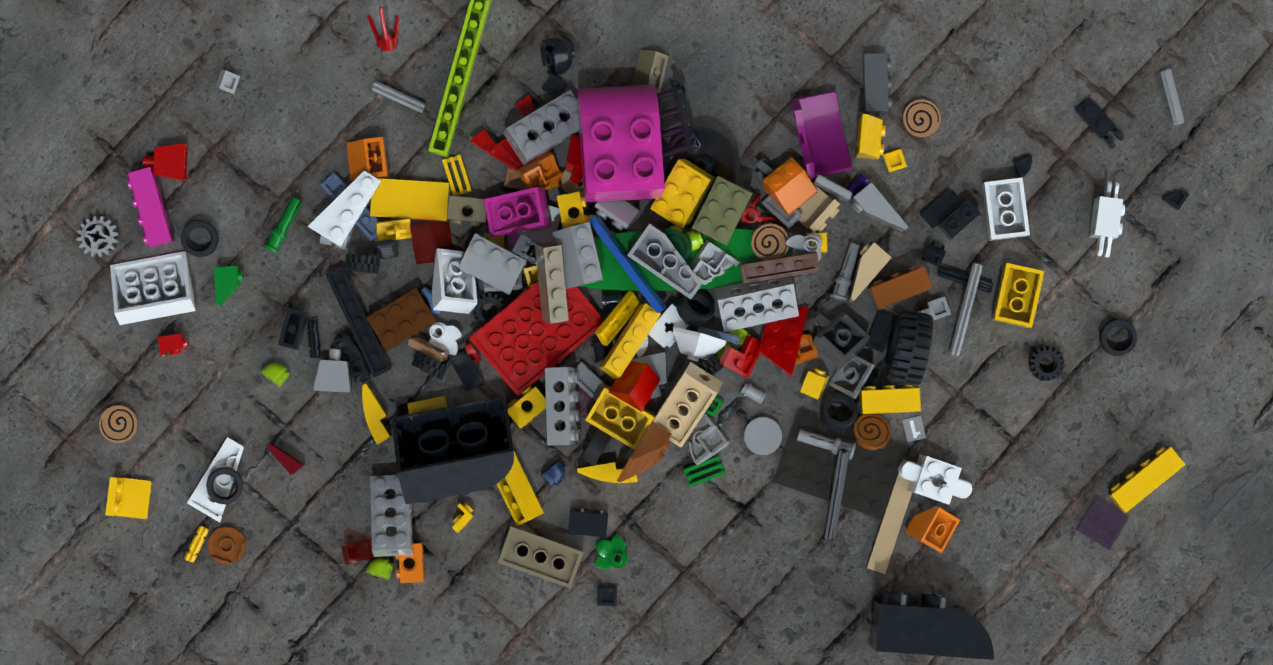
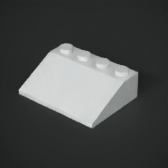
(152, 288)

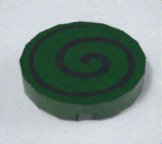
(679, 240)

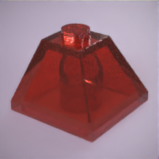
(428, 238)

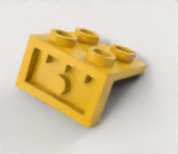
(128, 497)

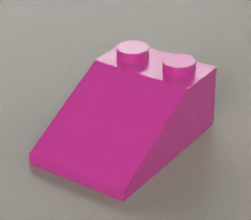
(517, 212)

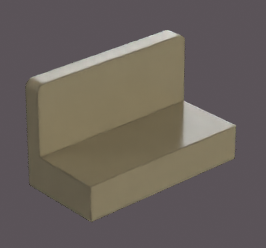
(650, 69)

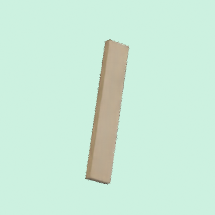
(890, 526)

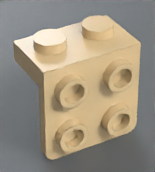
(817, 211)

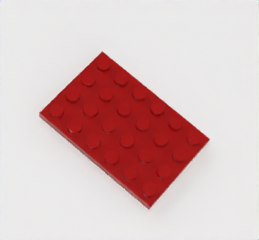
(524, 344)

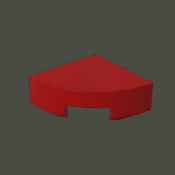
(472, 353)

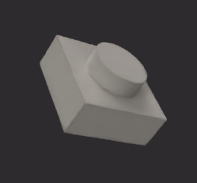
(227, 81)

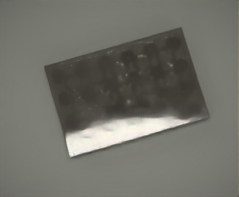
(812, 468)

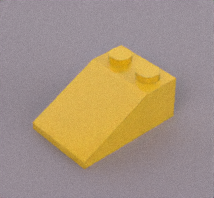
(869, 137)

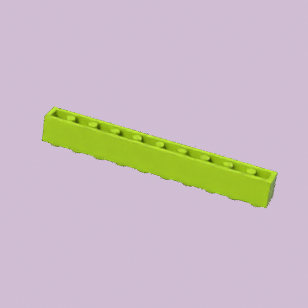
(459, 77)

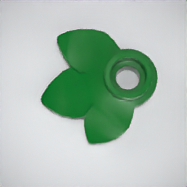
(608, 551)

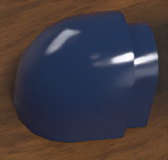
(554, 473)

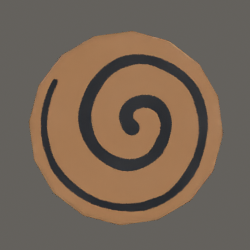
(921, 118)
(769, 242)
(118, 424)

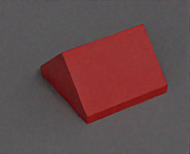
(635, 385)

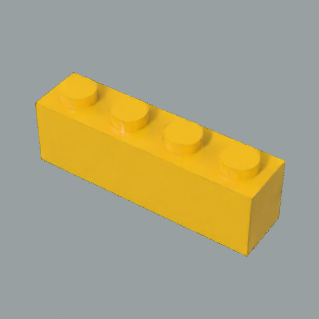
(629, 341)
(1146, 479)
(519, 495)

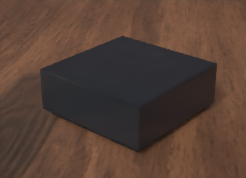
(554, 87)
(607, 596)

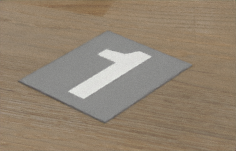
(914, 428)

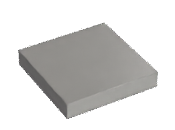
(832, 188)

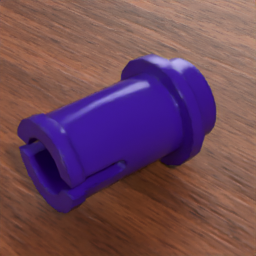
(857, 184)

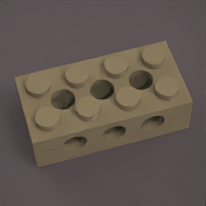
(529, 564)

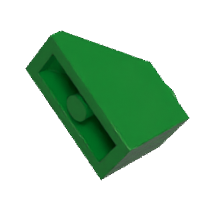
(226, 282)

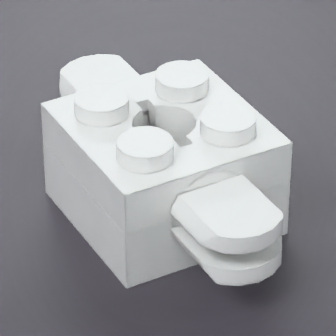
(1106, 218)
(934, 479)

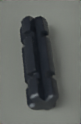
(313, 338)

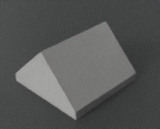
(852, 376)

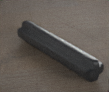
(963, 278)

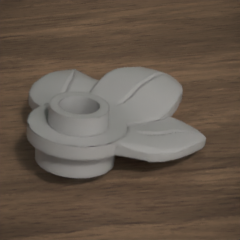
(802, 244)

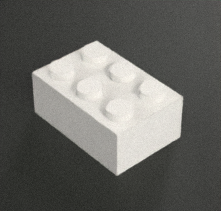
(1005, 209)

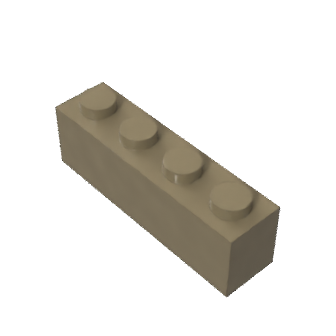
(551, 282)

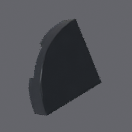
(1023, 165)
(1176, 199)

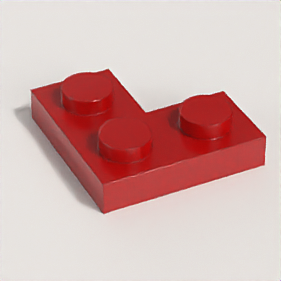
(742, 361)

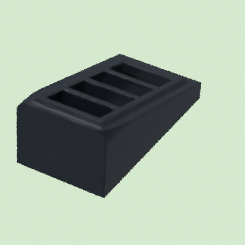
(387, 249)

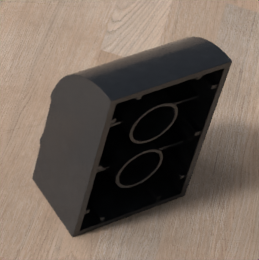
(452, 449)
(927, 628)

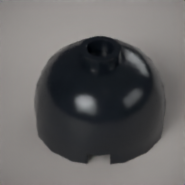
(557, 56)

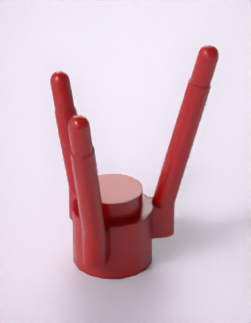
(386, 43)
(753, 214)

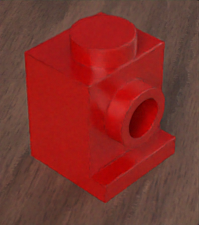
(172, 344)

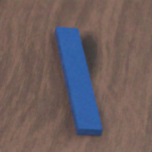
(627, 263)

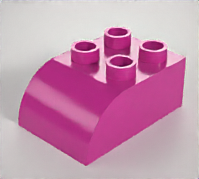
(620, 143)

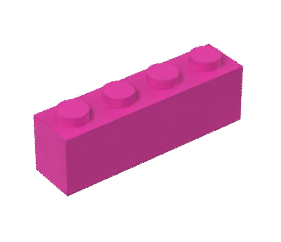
(150, 207)

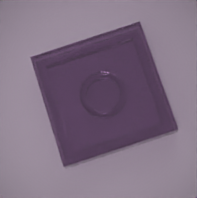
(1102, 523)

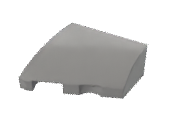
(711, 262)

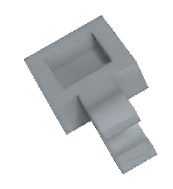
(937, 308)

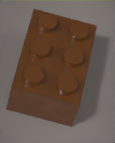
(401, 319)

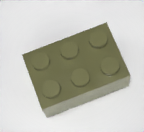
(722, 210)

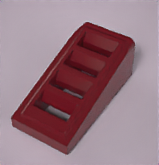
(287, 461)

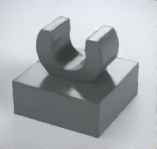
(765, 167)

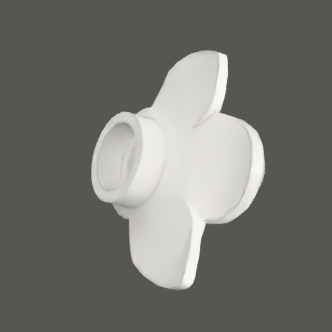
(447, 339)

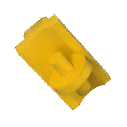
(393, 229)

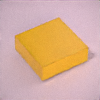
(894, 160)

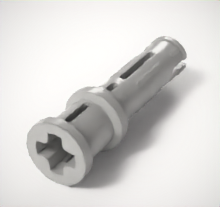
(843, 281)
(826, 443)

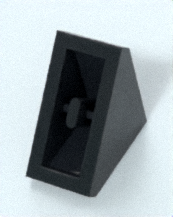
(466, 369)

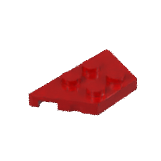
(782, 341)

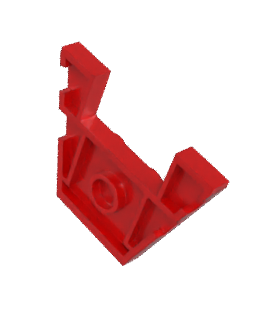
(503, 151)

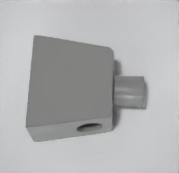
(658, 365)
(333, 374)

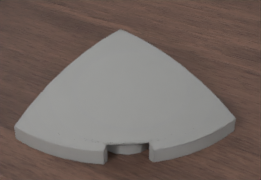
(706, 440)

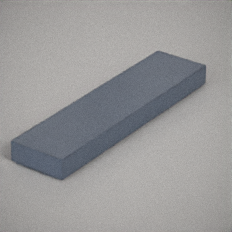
(334, 187)

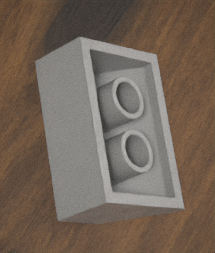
(579, 255)
(492, 264)

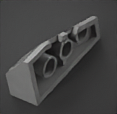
(661, 258)

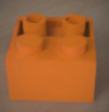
(367, 156)

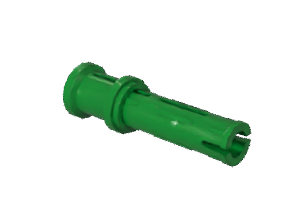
(279, 233)

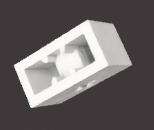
(658, 331)

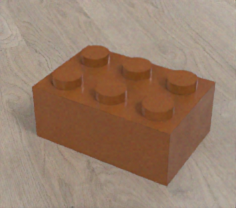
(899, 287)

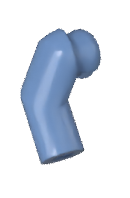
(427, 293)

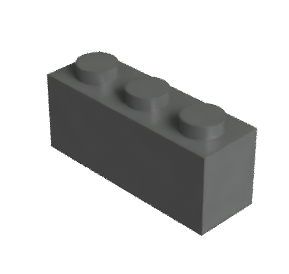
(876, 83)

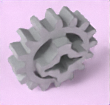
(99, 229)

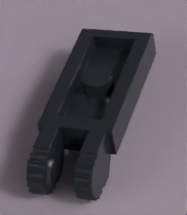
(1098, 122)

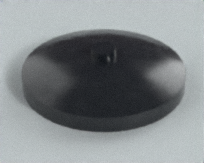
(716, 155)

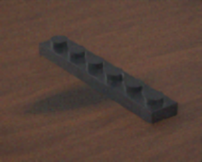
(358, 321)

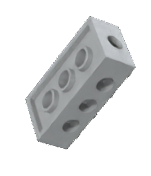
(533, 124)
(756, 303)
(555, 398)
(381, 525)

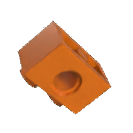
(414, 574)

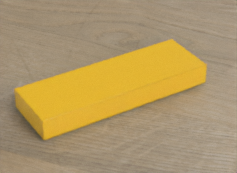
(617, 318)

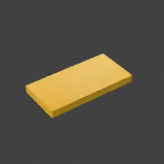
(410, 200)

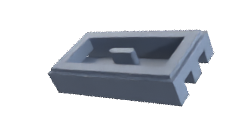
(720, 335)

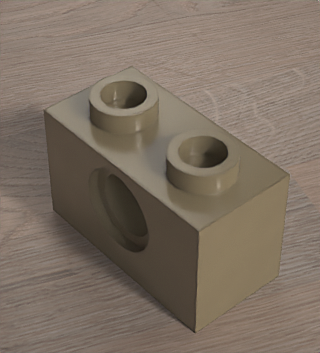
(456, 206)

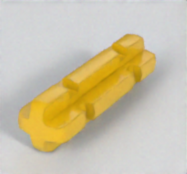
(196, 543)

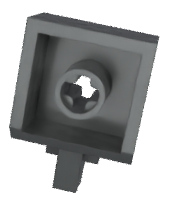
(839, 338)

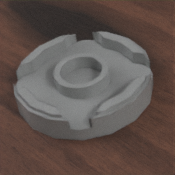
(762, 436)

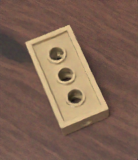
(687, 403)

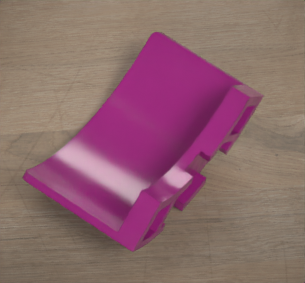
(821, 134)

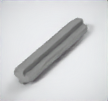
(398, 96)
(1172, 97)

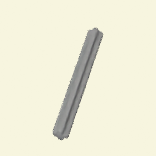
(965, 310)

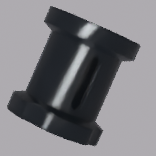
(611, 300)
(600, 351)

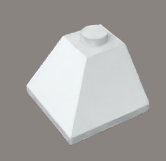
(697, 344)

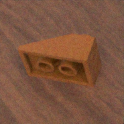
(647, 452)

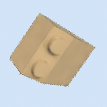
(868, 266)

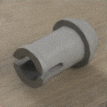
(753, 393)

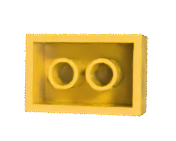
(683, 193)
(1018, 295)
(889, 399)
(619, 419)

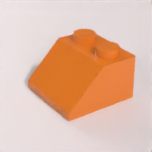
(789, 186)

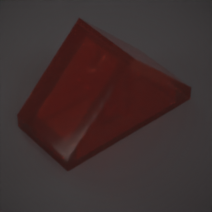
(357, 552)

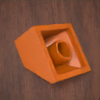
(933, 528)

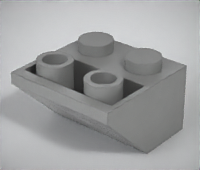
(618, 211)

